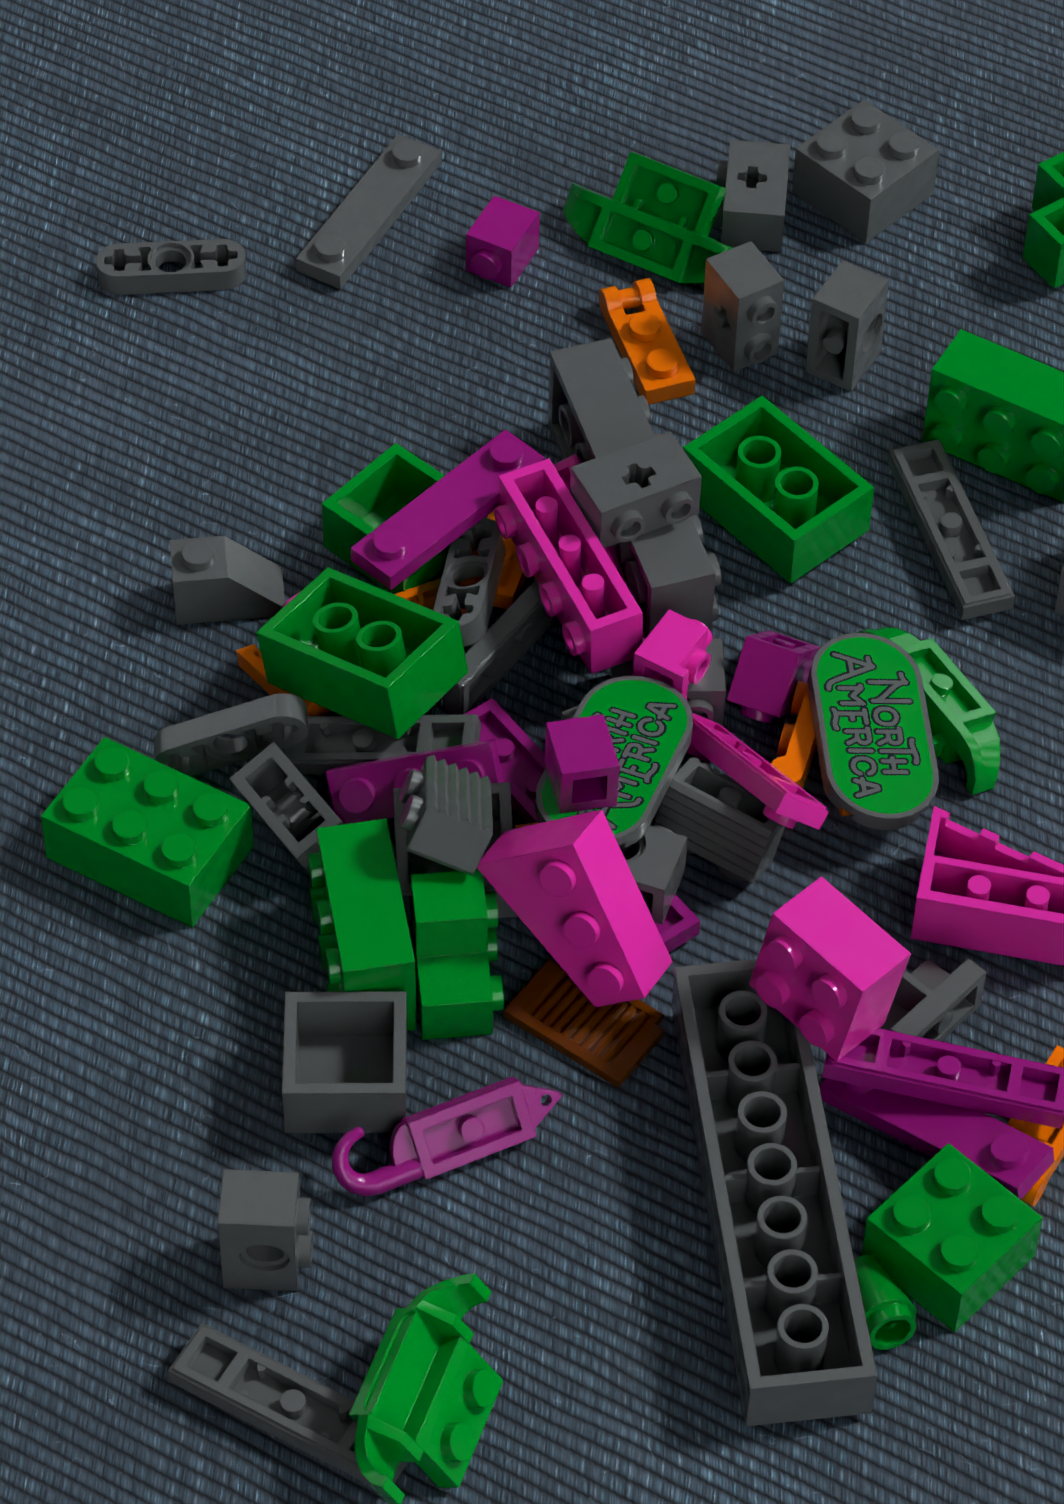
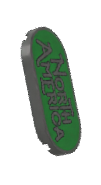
(872, 730)
(650, 737)

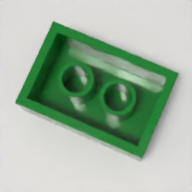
(999, 412)
(779, 489)
(362, 652)
(148, 831)
(361, 912)

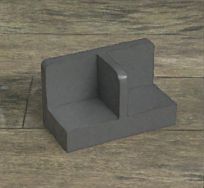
(935, 1002)

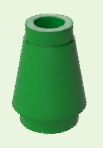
(884, 1305)

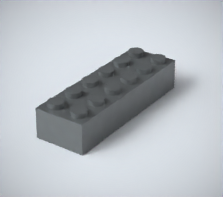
(599, 413)

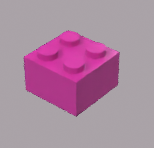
(828, 968)

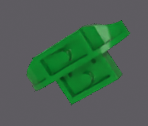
(653, 220)
(957, 712)
(425, 1391)

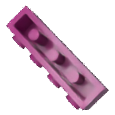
(569, 565)

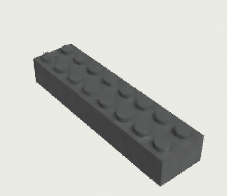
(772, 1202)

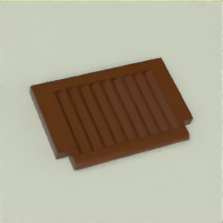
(602, 1038)

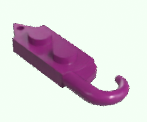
(449, 1135)

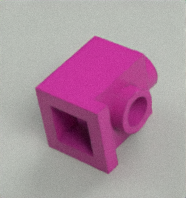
(675, 652)

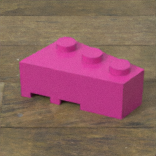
(988, 895)
(580, 904)

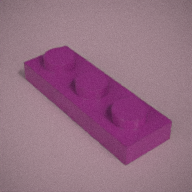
(366, 788)

